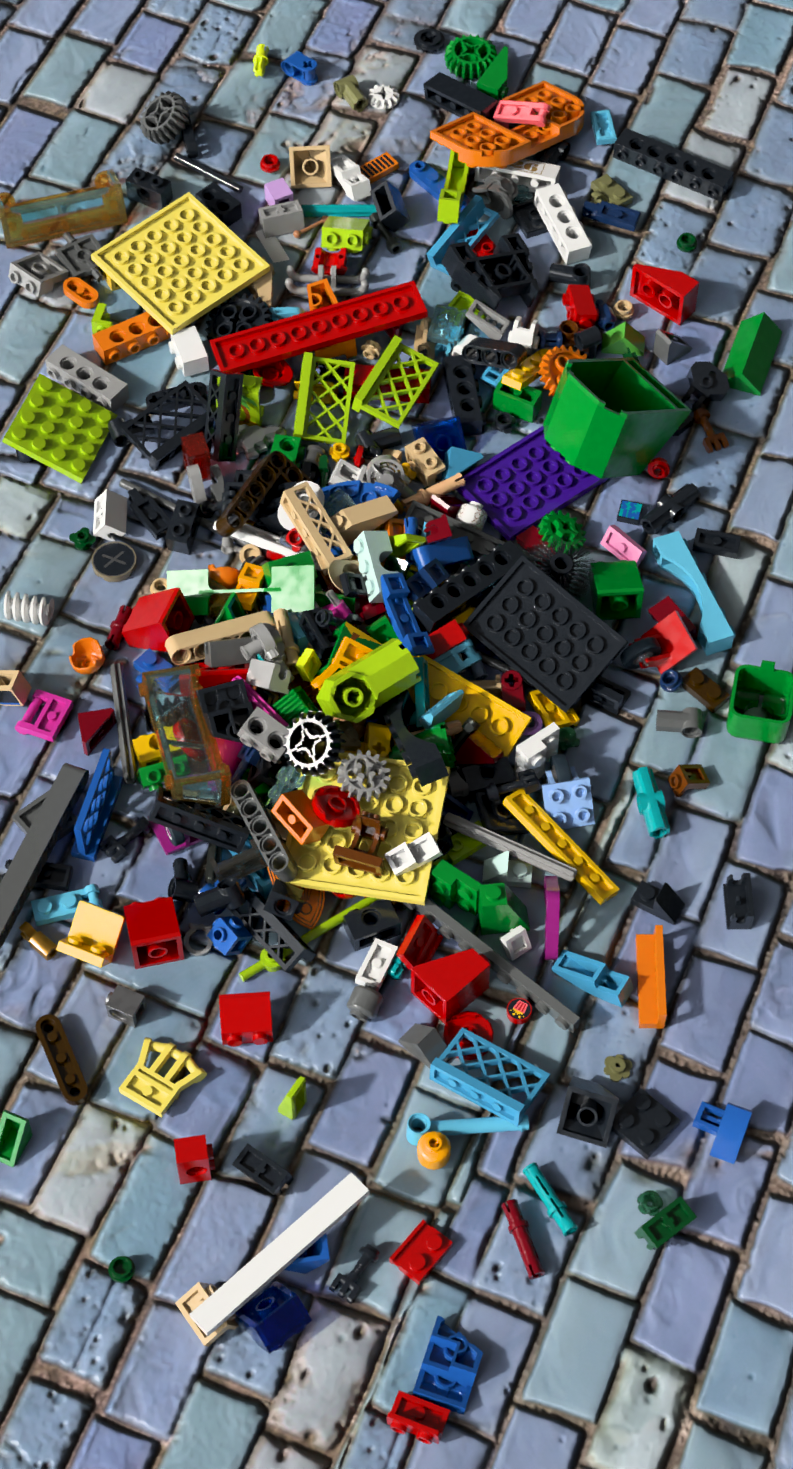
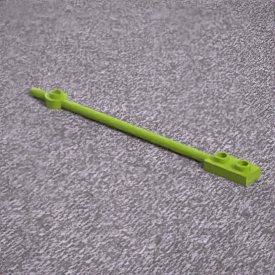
(463, 847)

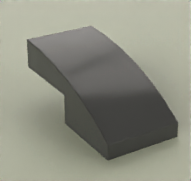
(217, 486)

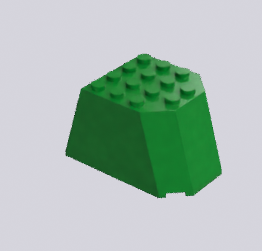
(611, 416)

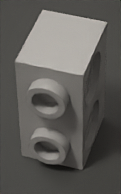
(270, 730)

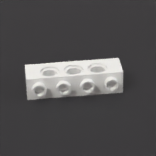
(562, 223)

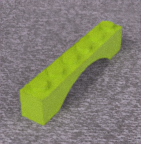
(453, 192)

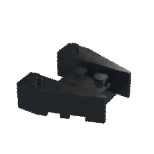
(495, 275)

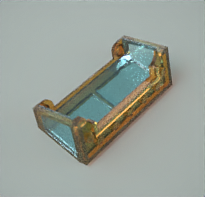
(63, 212)
(183, 738)

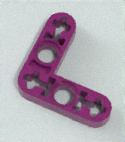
(552, 904)

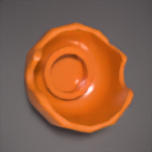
(225, 575)
(87, 656)

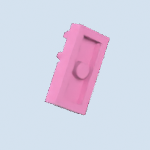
(622, 545)

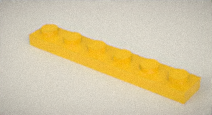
(561, 845)

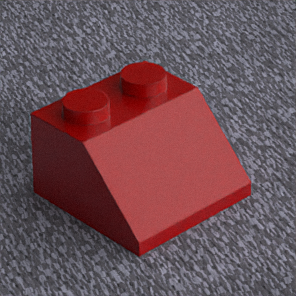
(246, 1018)

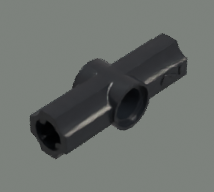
(670, 508)

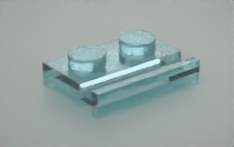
(446, 325)

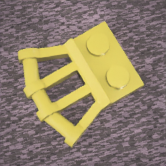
(153, 1090)

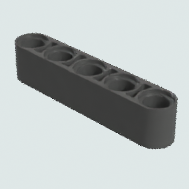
(248, 802)

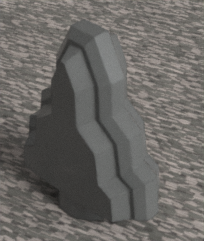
(256, 439)

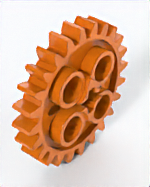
(553, 364)

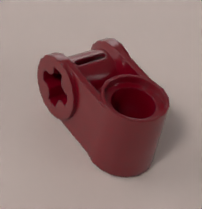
(513, 695)

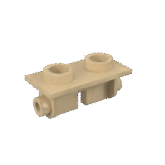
(421, 338)

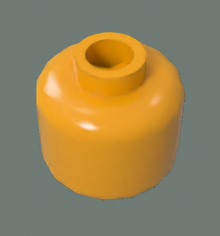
(434, 1150)

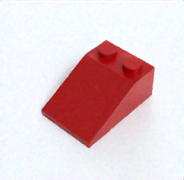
(665, 291)

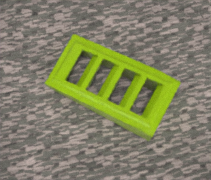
(405, 543)
(294, 1099)

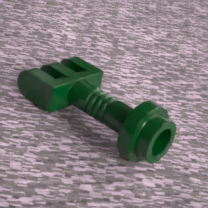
(325, 471)

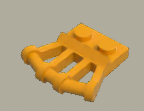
(347, 653)

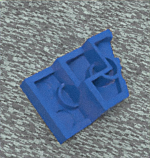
(448, 1369)

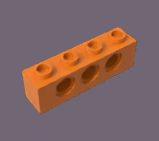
(128, 337)

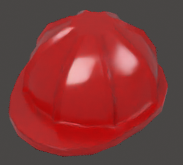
(274, 374)

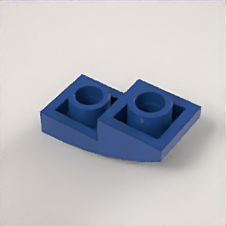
(731, 1133)

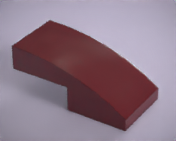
(529, 538)

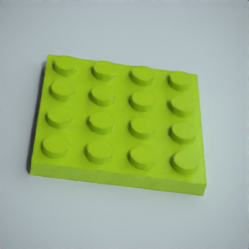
(59, 428)

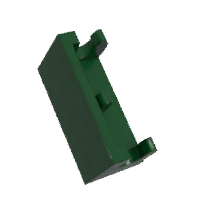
(666, 1223)

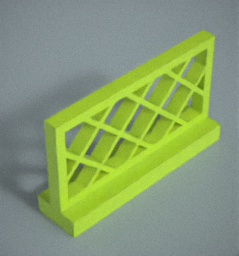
(378, 376)
(306, 392)

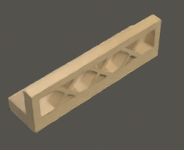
(306, 526)

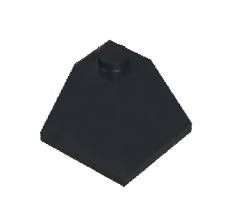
(588, 1112)

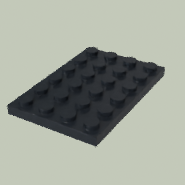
(545, 634)

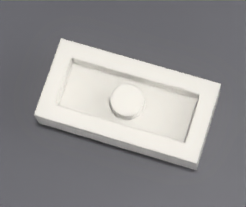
(376, 963)

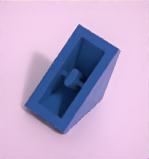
(312, 1258)

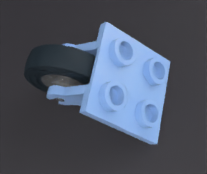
(566, 795)

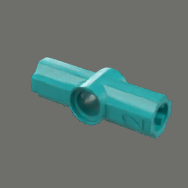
(651, 802)

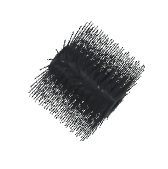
(561, 566)

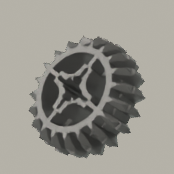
(164, 117)

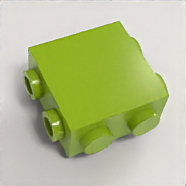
(346, 233)

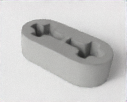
(196, 483)

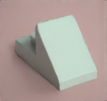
(511, 872)

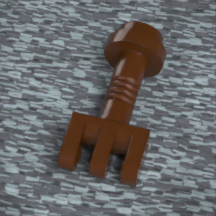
(701, 417)

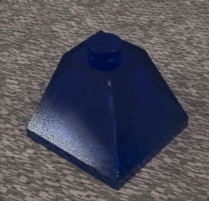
(441, 434)

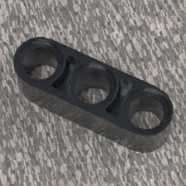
(503, 352)

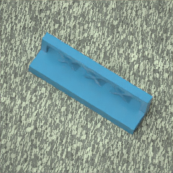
(458, 232)

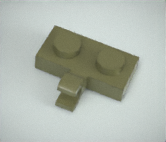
(609, 191)

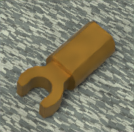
(38, 941)

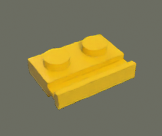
(550, 712)

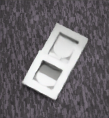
(413, 855)

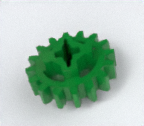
(562, 527)

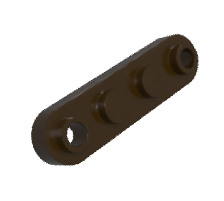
(61, 1059)

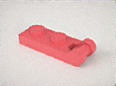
(521, 112)

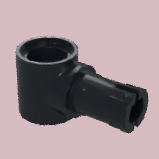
(181, 885)

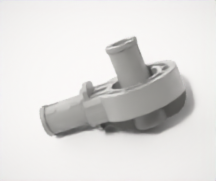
(385, 475)
(268, 644)

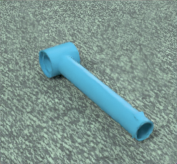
(460, 1126)

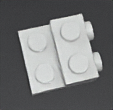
(537, 750)

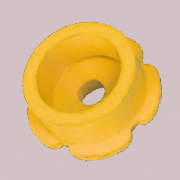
(339, 451)

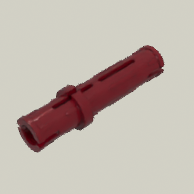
(519, 1229)

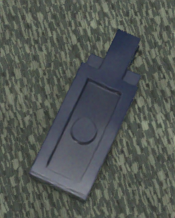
(612, 214)

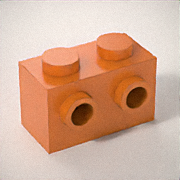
(297, 816)

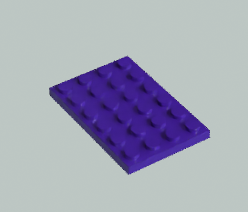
(525, 485)

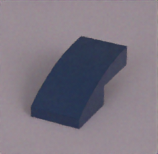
(426, 579)

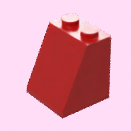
(156, 619)
(153, 932)
(451, 982)

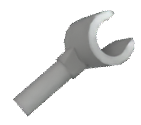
(227, 546)

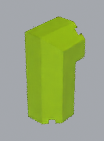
(368, 682)

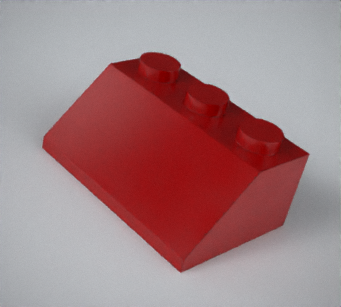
(219, 675)

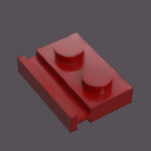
(419, 943)
(421, 1252)

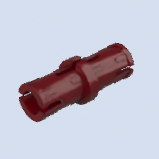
(115, 635)

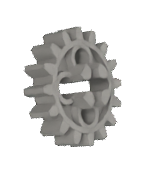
(352, 767)

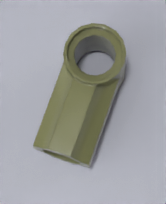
(349, 90)

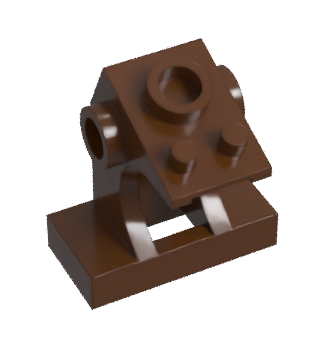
(369, 827)

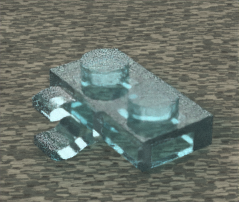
(286, 781)

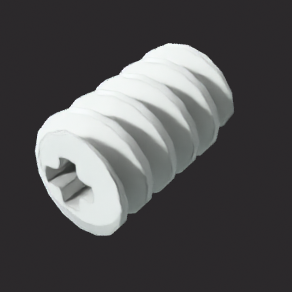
(28, 610)

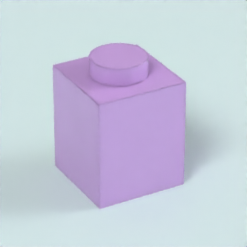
(278, 192)

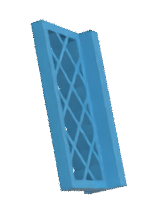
(478, 1089)

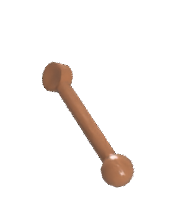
(297, 234)

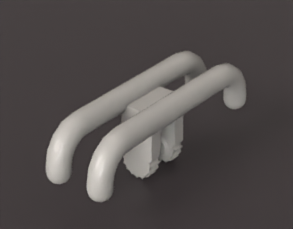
(333, 280)

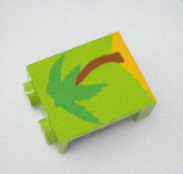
(251, 410)

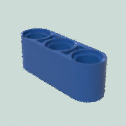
(446, 552)

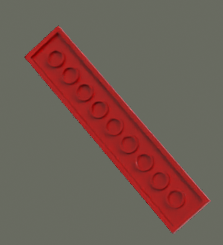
(319, 328)

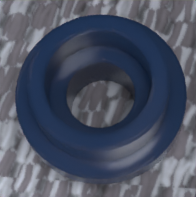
(668, 676)

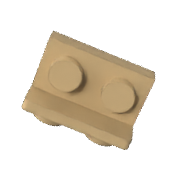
(424, 461)
(192, 1300)

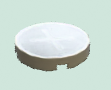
(114, 561)

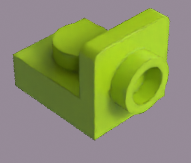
(101, 318)

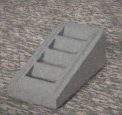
(496, 319)

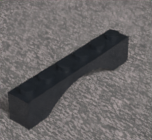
(422, 755)

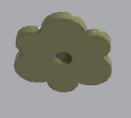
(620, 1072)

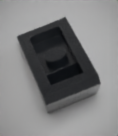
(659, 902)

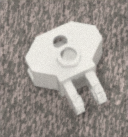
(524, 336)

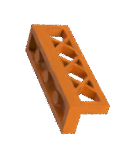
(651, 979)

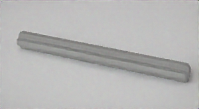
(515, 849)

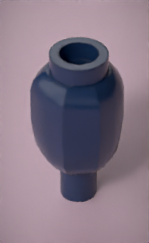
(607, 317)

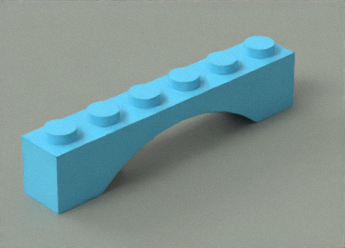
(675, 558)

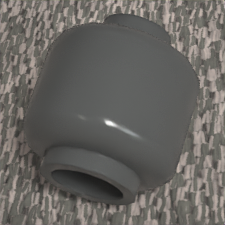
(365, 1002)

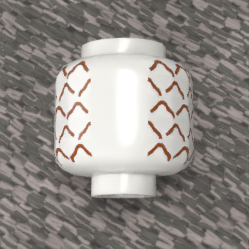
(472, 515)

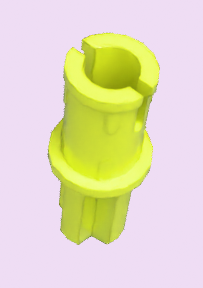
(260, 60)

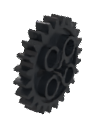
(238, 316)

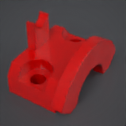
(328, 259)

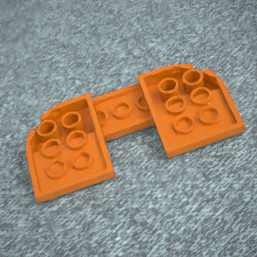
(492, 145)

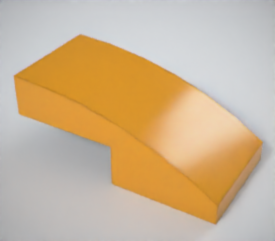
(250, 577)

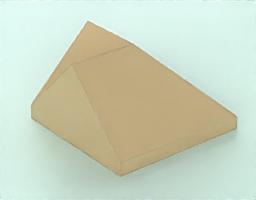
(310, 166)

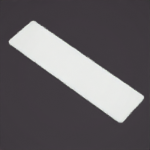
(272, 247)

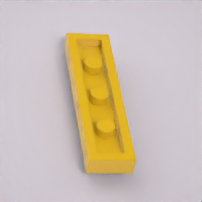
(525, 372)

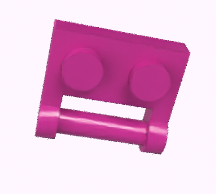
(50, 719)

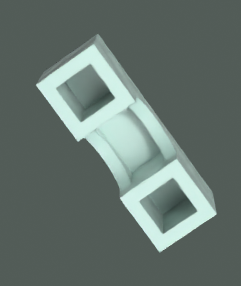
(372, 549)

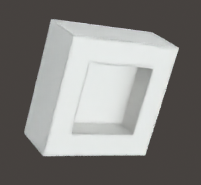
(515, 942)

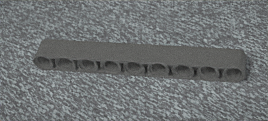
(39, 844)

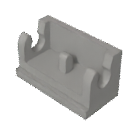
(281, 218)
(265, 675)

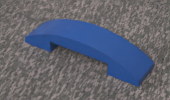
(401, 615)

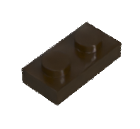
(705, 690)

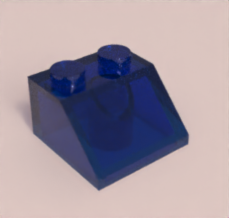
(273, 1316)

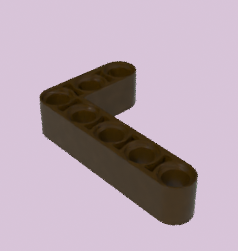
(271, 470)

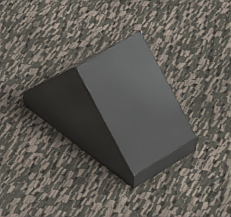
(669, 346)
(423, 1043)

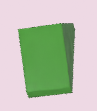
(620, 338)

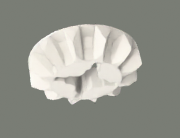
(377, 101)

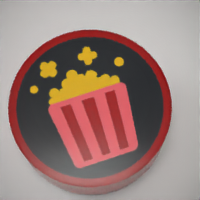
(519, 1011)

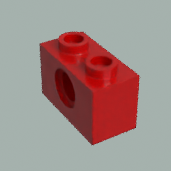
(194, 1159)

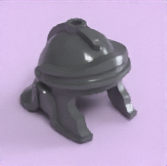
(500, 193)

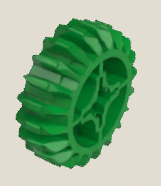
(469, 56)

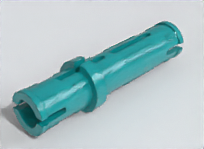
(565, 1222)

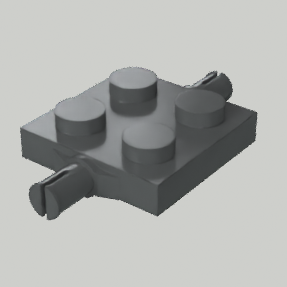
(77, 256)

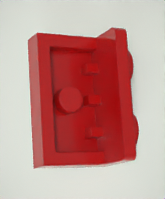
(418, 1418)

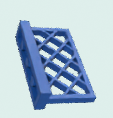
(96, 809)

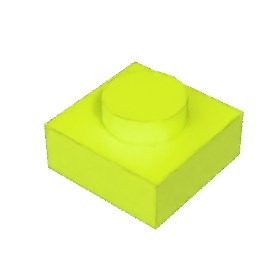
(308, 664)

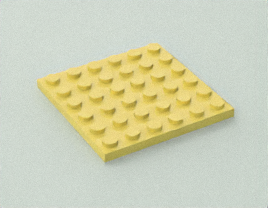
(180, 263)
(409, 815)

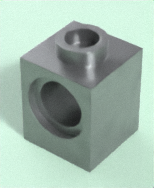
(125, 1005)

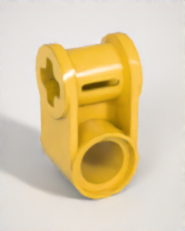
(377, 739)

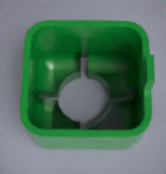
(777, 694)

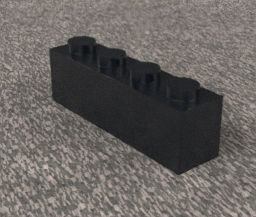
(458, 97)

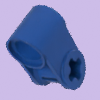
(301, 68)

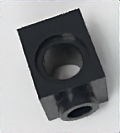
(286, 891)

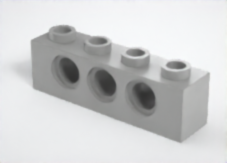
(87, 378)

